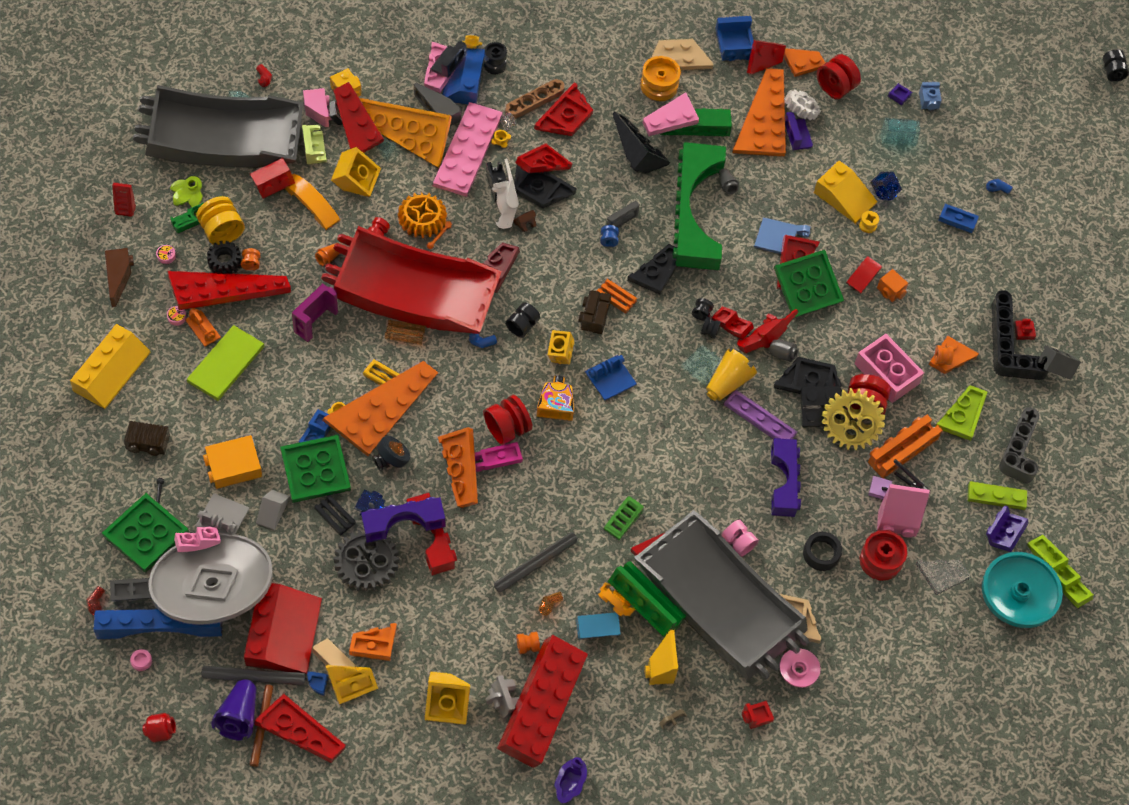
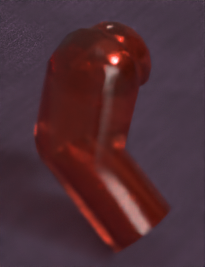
(93, 602)

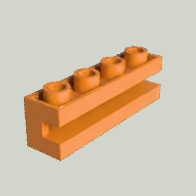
(904, 446)

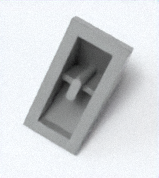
(271, 509)

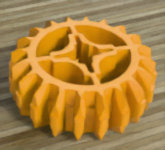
(430, 221)

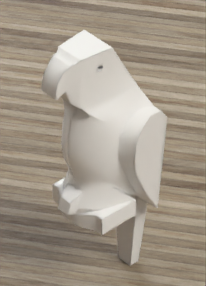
(506, 200)

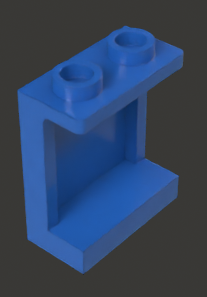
(734, 37)

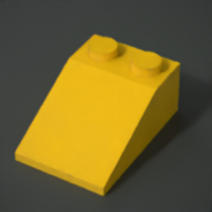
(845, 192)

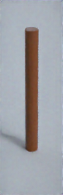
(260, 732)

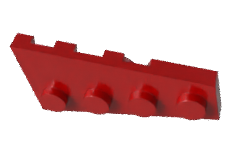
(358, 125)
(296, 726)

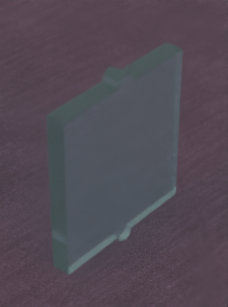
(702, 364)

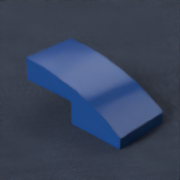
(316, 427)

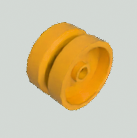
(660, 78)

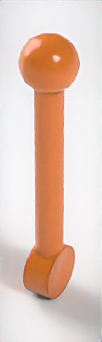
(448, 225)

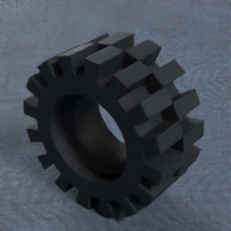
(222, 249)

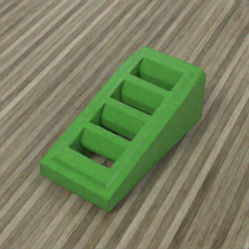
(628, 504)

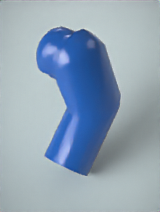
(482, 342)

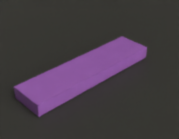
(759, 417)

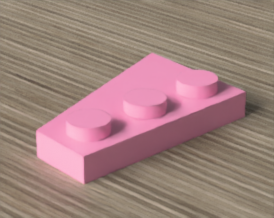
(671, 116)

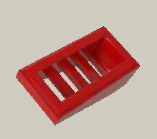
(123, 202)

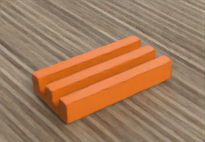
(616, 291)

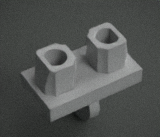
(500, 696)

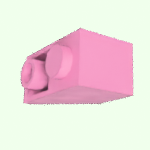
(316, 106)

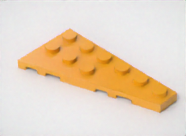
(411, 128)

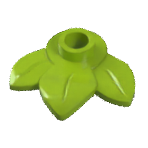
(185, 193)

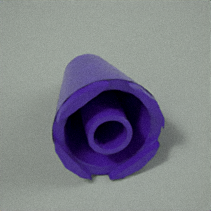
(237, 712)

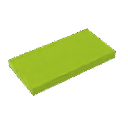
(225, 363)

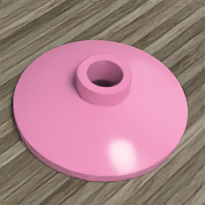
(806, 661)

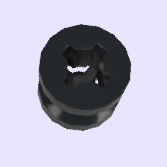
(702, 309)
(710, 327)

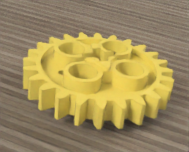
(867, 411)

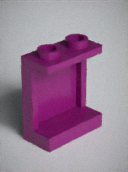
(312, 308)

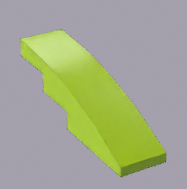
(1069, 578)

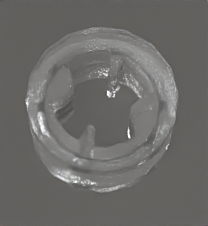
(508, 121)

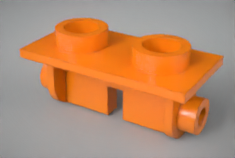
(202, 327)

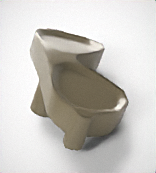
(671, 718)

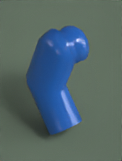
(997, 185)

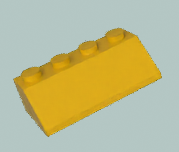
(109, 366)

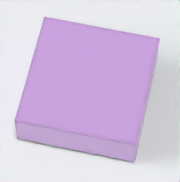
(876, 487)

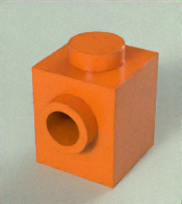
(892, 286)

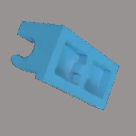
(598, 625)

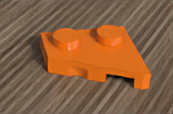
(803, 61)
(961, 355)
(374, 643)

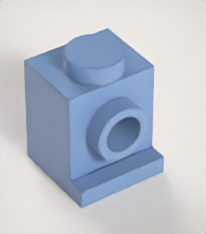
(930, 95)

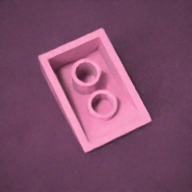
(902, 510)

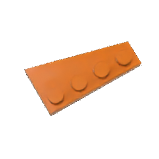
(460, 457)

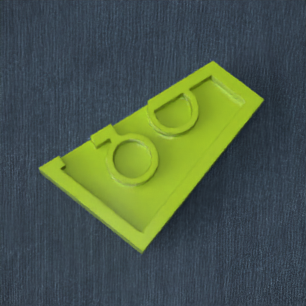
(964, 414)

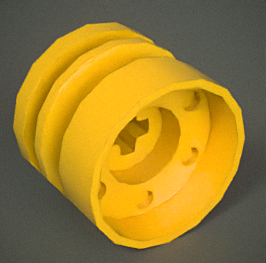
(220, 220)

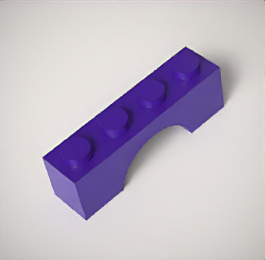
(785, 499)
(427, 513)

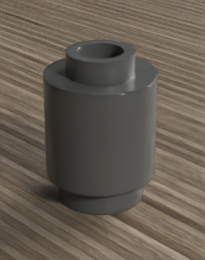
(784, 350)

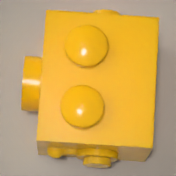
(343, 77)
(560, 347)

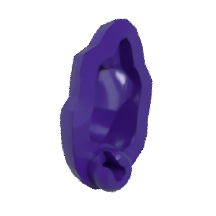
(570, 780)

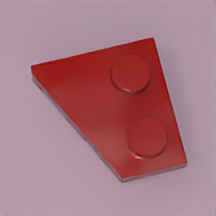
(765, 55)

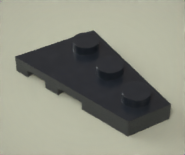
(656, 272)

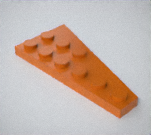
(765, 122)
(376, 412)

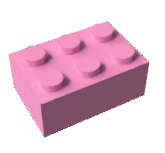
(890, 363)

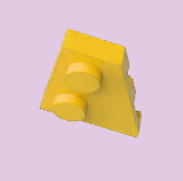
(350, 681)

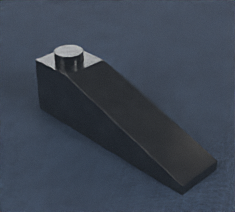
(637, 147)

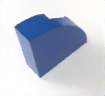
(318, 682)

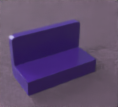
(797, 132)

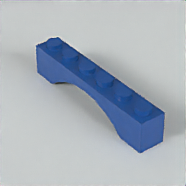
(122, 623)

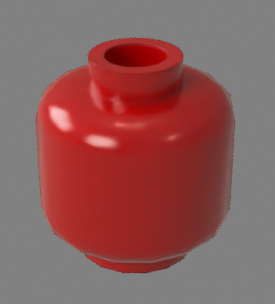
(159, 727)

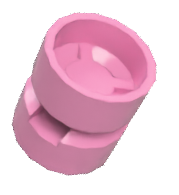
(746, 540)

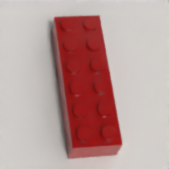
(542, 701)

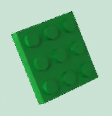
(808, 283)
(315, 468)
(144, 532)

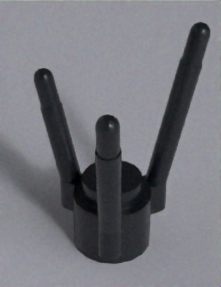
(916, 482)

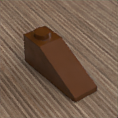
(118, 272)

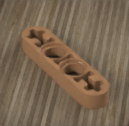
(533, 97)

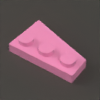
(434, 80)

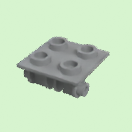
(223, 514)

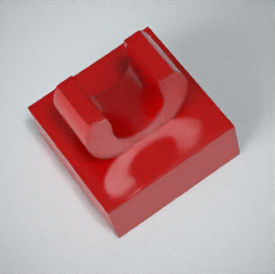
(1024, 329)

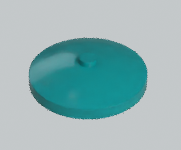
(1022, 590)

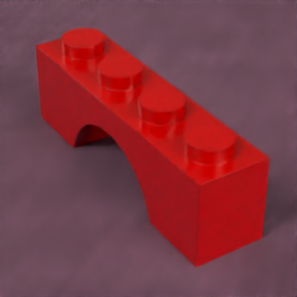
(438, 555)

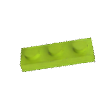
(997, 495)

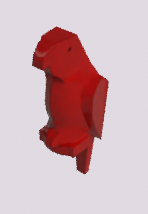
(766, 333)

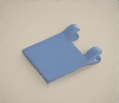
(772, 232)

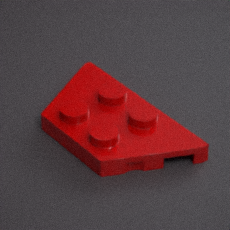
(566, 113)

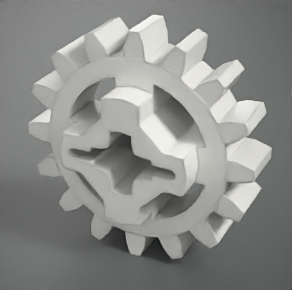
(802, 104)

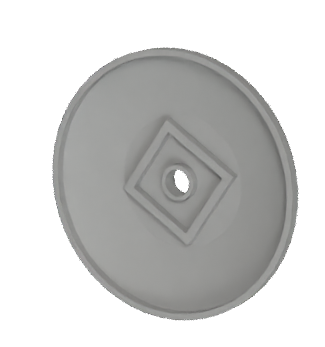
(183, 580)

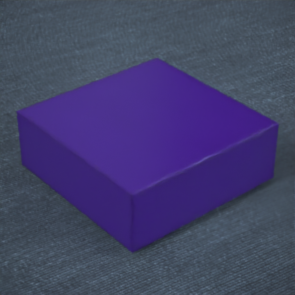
(899, 94)

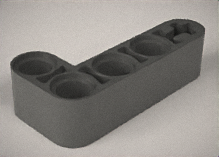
(1020, 441)

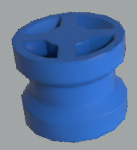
(609, 236)

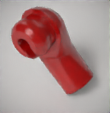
(265, 76)

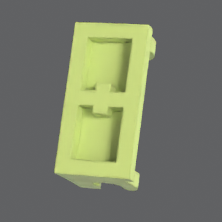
(314, 144)

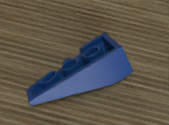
(465, 80)

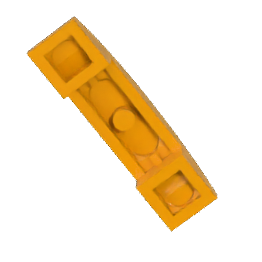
(314, 201)

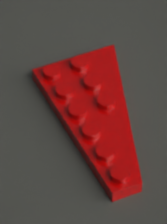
(208, 289)

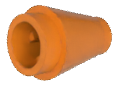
(326, 255)

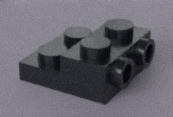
(814, 401)

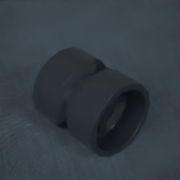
(495, 58)
(1115, 65)
(522, 321)

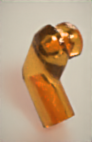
(548, 601)

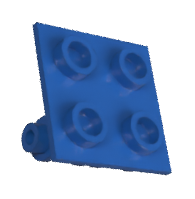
(611, 377)

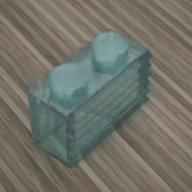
(900, 131)

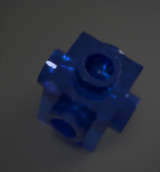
(886, 185)
(368, 497)

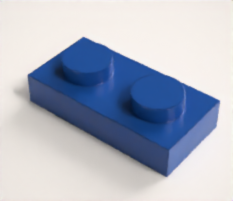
(958, 218)

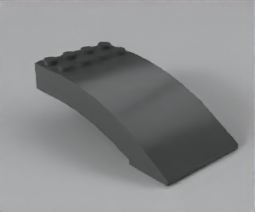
(219, 128)
(723, 596)

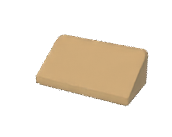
(330, 654)

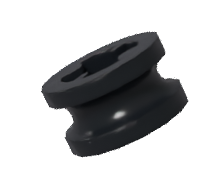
(380, 462)

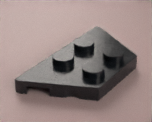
(541, 187)
(807, 371)

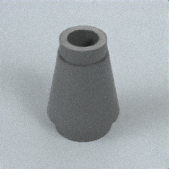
(728, 181)

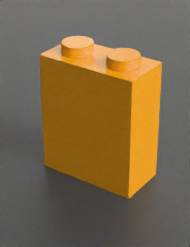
(232, 462)

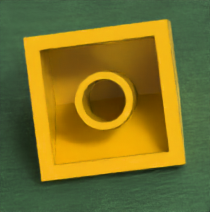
(356, 172)

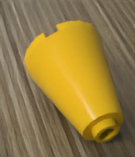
(730, 375)

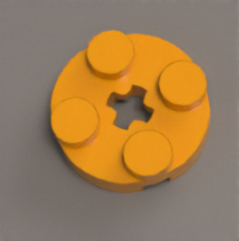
(621, 605)

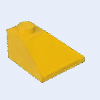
(663, 663)
(447, 698)

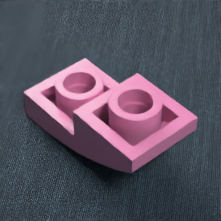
(203, 538)

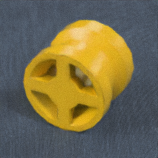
(866, 219)

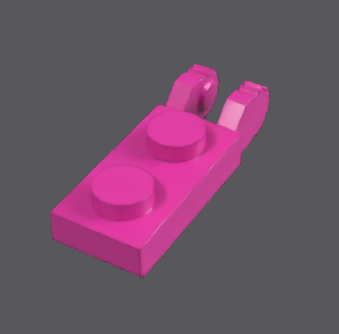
(498, 456)

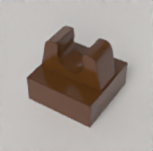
(522, 220)

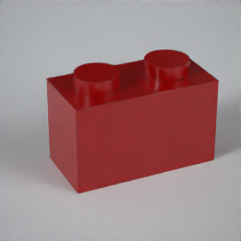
(272, 178)

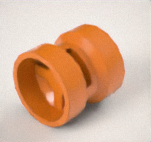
(528, 643)

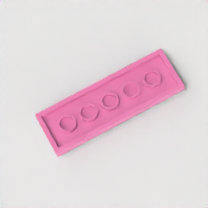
(467, 149)

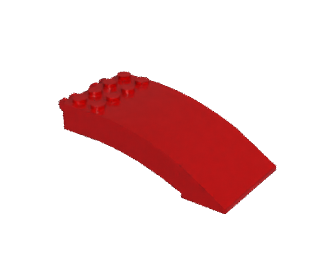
(412, 283)

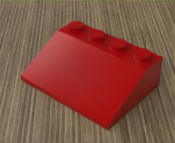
(283, 630)

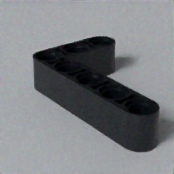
(1003, 307)

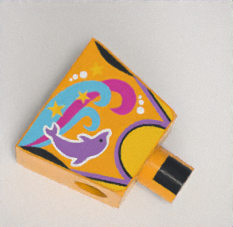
(556, 400)

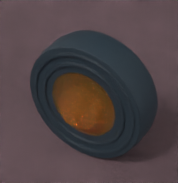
(393, 451)

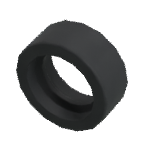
(815, 563)

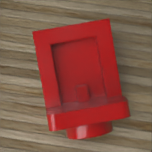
(757, 714)

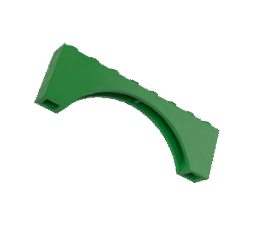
(693, 245)

